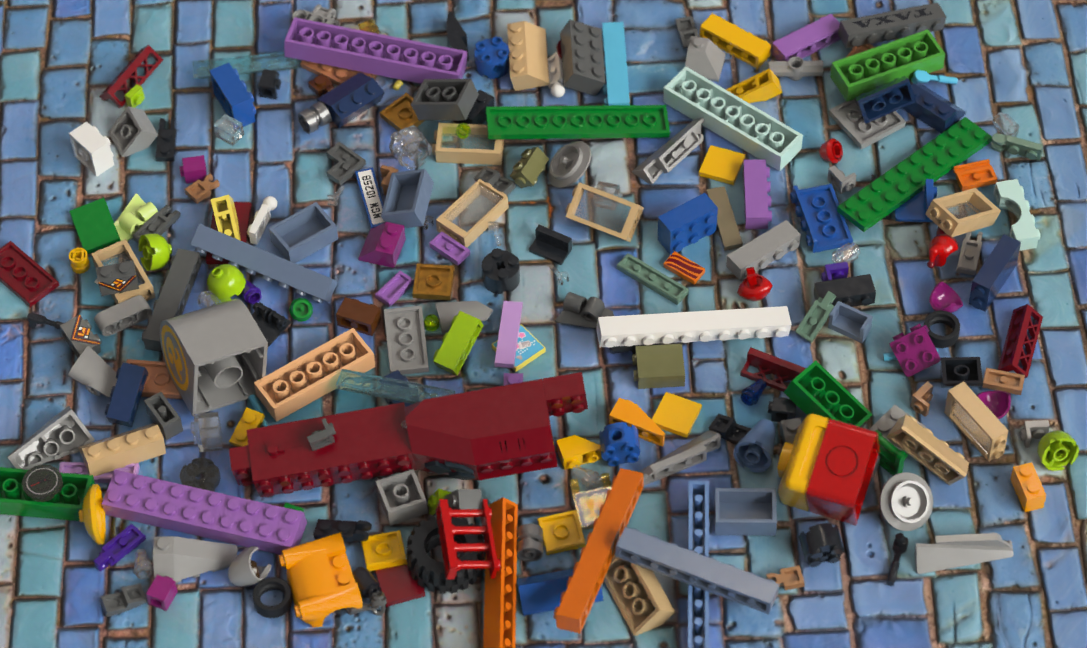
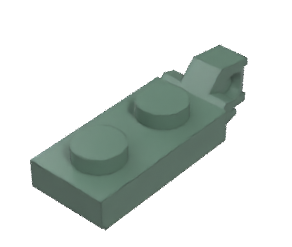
(816, 317)

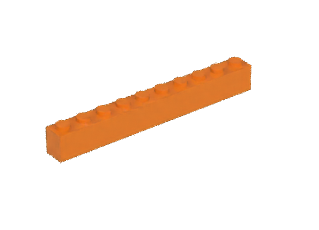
(599, 551)
(501, 592)

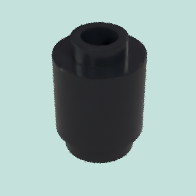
(366, 581)

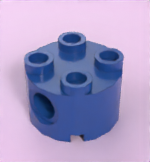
(492, 57)
(619, 444)

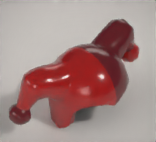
(940, 248)

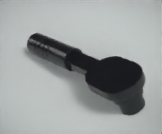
(35, 319)
(899, 547)

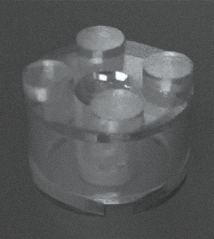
(410, 147)

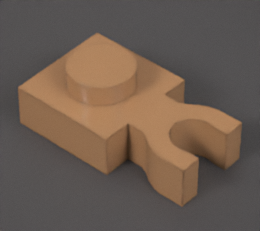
(201, 189)
(789, 578)

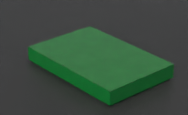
(95, 226)

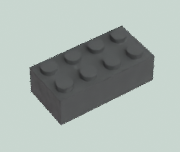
(582, 57)

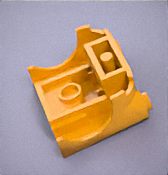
(320, 579)

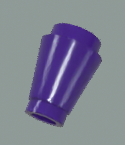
(251, 293)

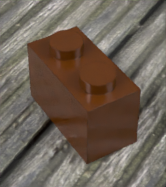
(358, 315)

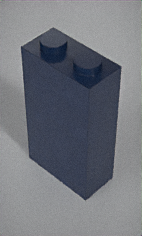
(994, 272)

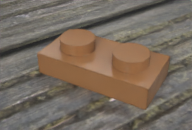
(1003, 381)

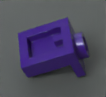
(835, 271)

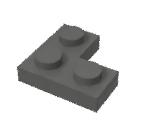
(346, 163)

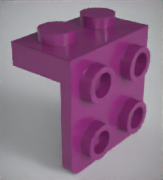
(915, 350)

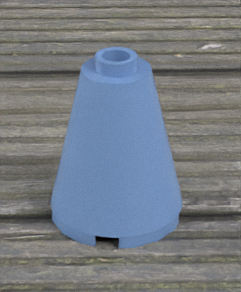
(757, 447)

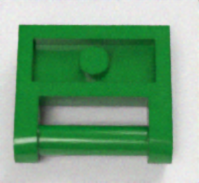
(890, 456)

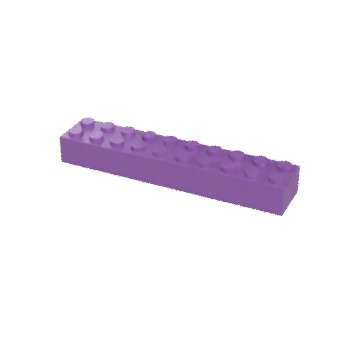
(372, 52)
(203, 512)

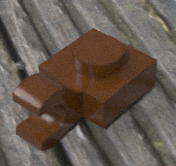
(320, 85)

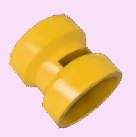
(79, 260)

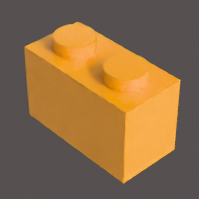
(1028, 487)

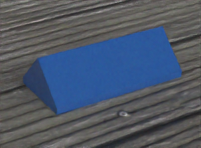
(544, 591)

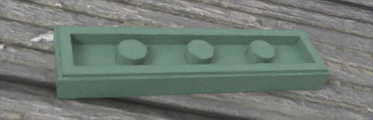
(652, 279)

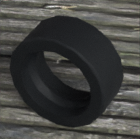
(946, 318)
(272, 584)

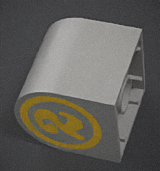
(214, 355)

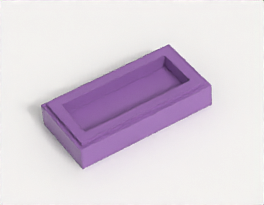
(394, 288)

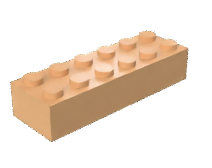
(313, 374)

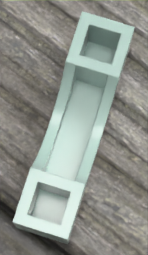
(1010, 196)

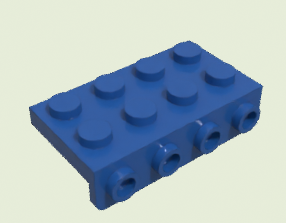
(819, 217)

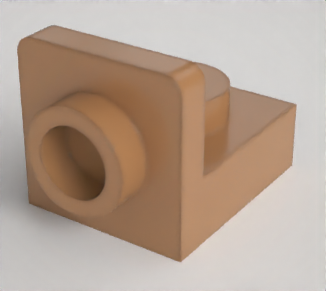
(386, 175)
(921, 399)

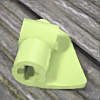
(134, 217)

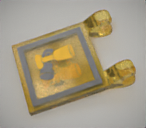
(589, 502)

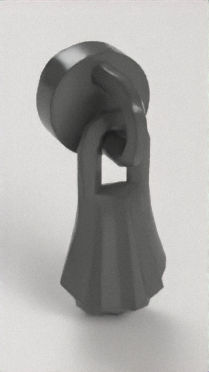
(376, 600)

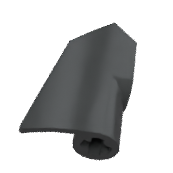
(582, 311)

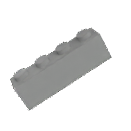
(763, 249)

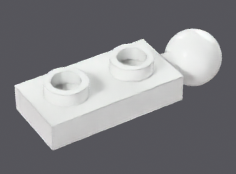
(556, 76)
(261, 219)

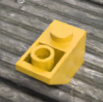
(577, 451)

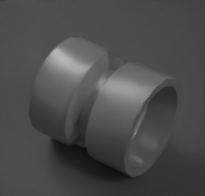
(316, 116)
(529, 542)

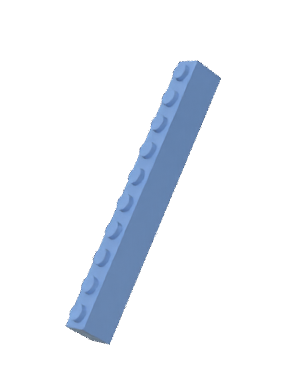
(698, 541)

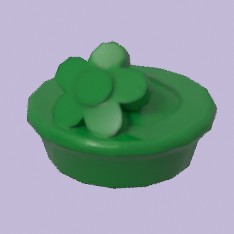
(301, 309)

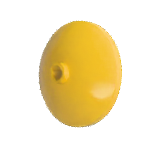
(94, 514)

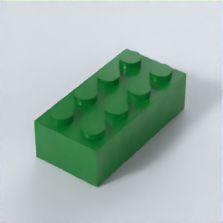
(821, 394)

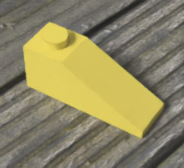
(226, 216)

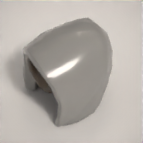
(245, 571)

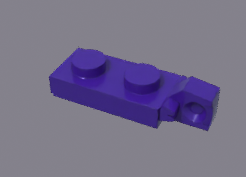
(119, 547)

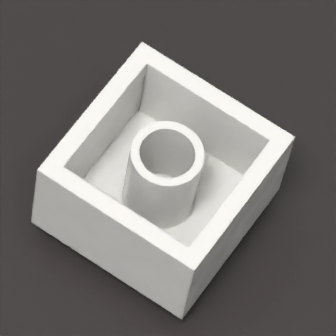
(92, 148)

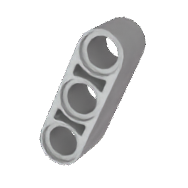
(123, 315)

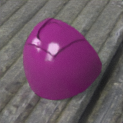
(945, 298)
(996, 401)

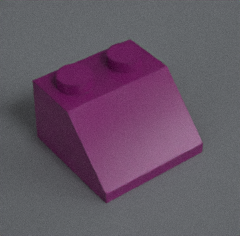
(383, 244)

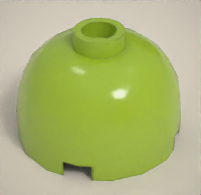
(155, 251)
(225, 282)
(1057, 450)

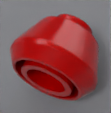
(831, 151)

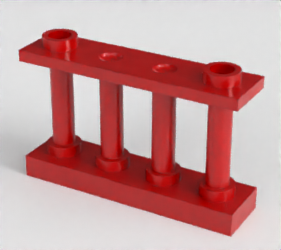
(450, 547)

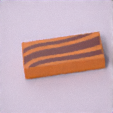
(684, 267)

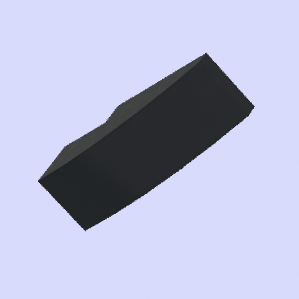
(455, 34)

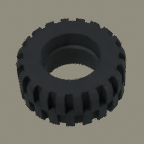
(431, 572)

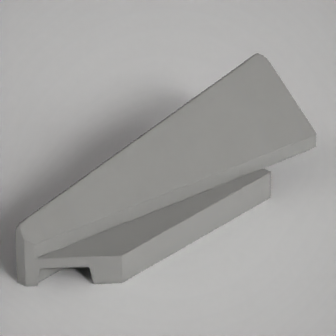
(671, 152)
(683, 457)
(960, 550)

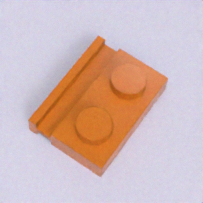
(975, 175)

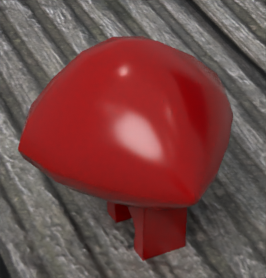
(754, 287)

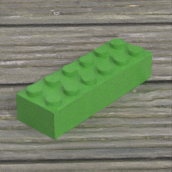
(885, 63)

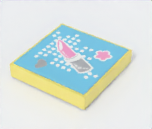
(527, 348)

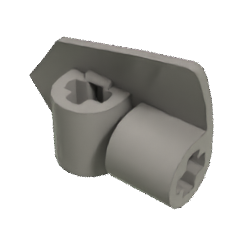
(448, 310)
(93, 373)

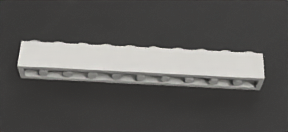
(693, 326)

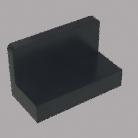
(551, 245)

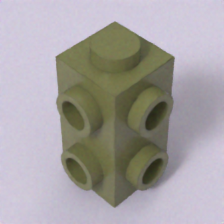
(529, 167)

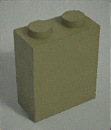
(659, 366)

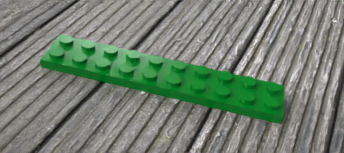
(577, 122)
(909, 176)

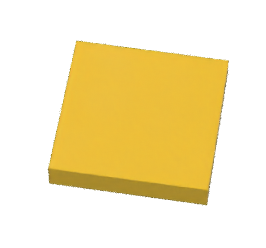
(722, 165)
(676, 414)
(561, 532)
(384, 551)

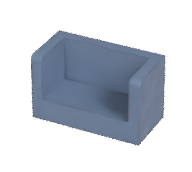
(850, 322)

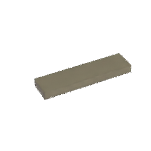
(726, 221)

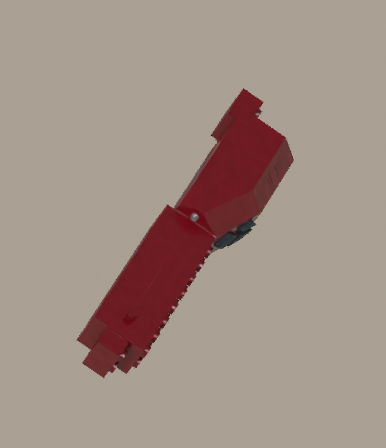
(454, 435)

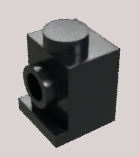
(269, 84)
(782, 409)

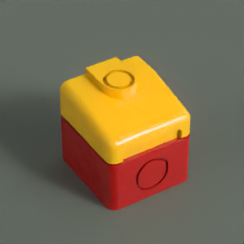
(828, 468)

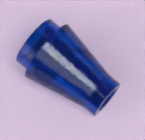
(752, 393)

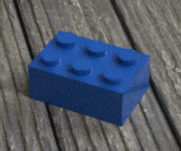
(233, 94)
(687, 223)

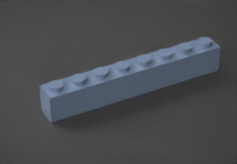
(263, 262)
(697, 570)

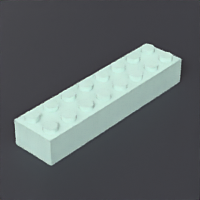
(733, 118)

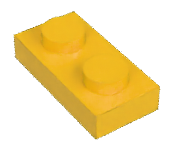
(249, 420)

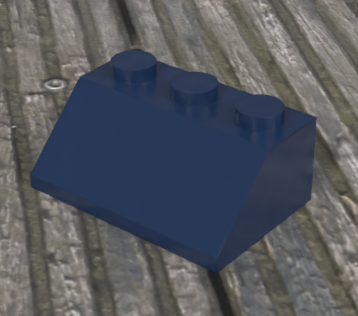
(352, 98)
(885, 99)
(933, 109)

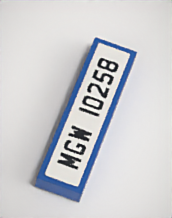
(370, 195)

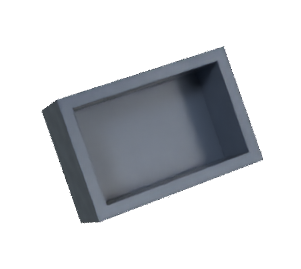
(408, 198)
(303, 233)
(745, 511)

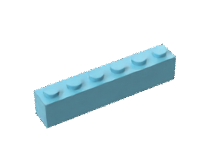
(615, 64)

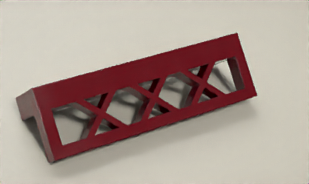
(131, 68)
(1018, 336)
(770, 364)

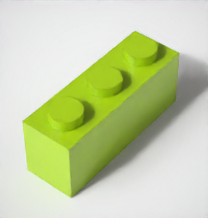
(457, 343)

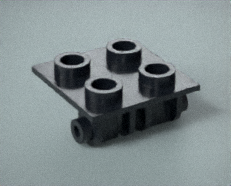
(269, 322)

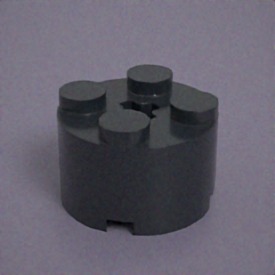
(500, 271)
(822, 544)

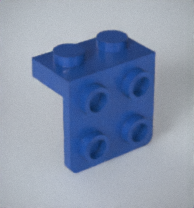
(916, 208)

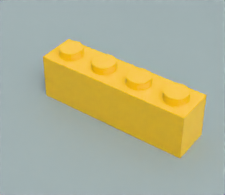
(735, 41)

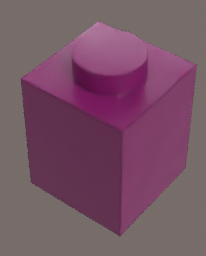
(193, 169)
(161, 592)

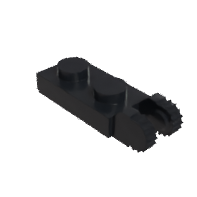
(166, 141)
(349, 530)

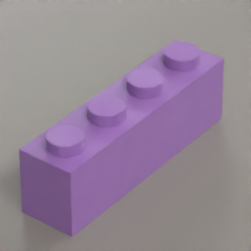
(807, 39)
(755, 194)

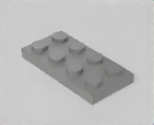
(406, 340)

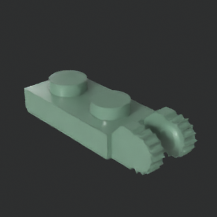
(1017, 146)

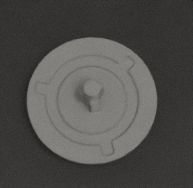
(569, 164)
(906, 501)

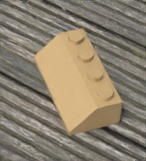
(527, 55)
(123, 449)
(928, 450)
(638, 596)

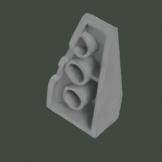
(52, 441)
(190, 557)

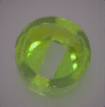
(463, 131)
(429, 322)

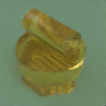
(369, 26)

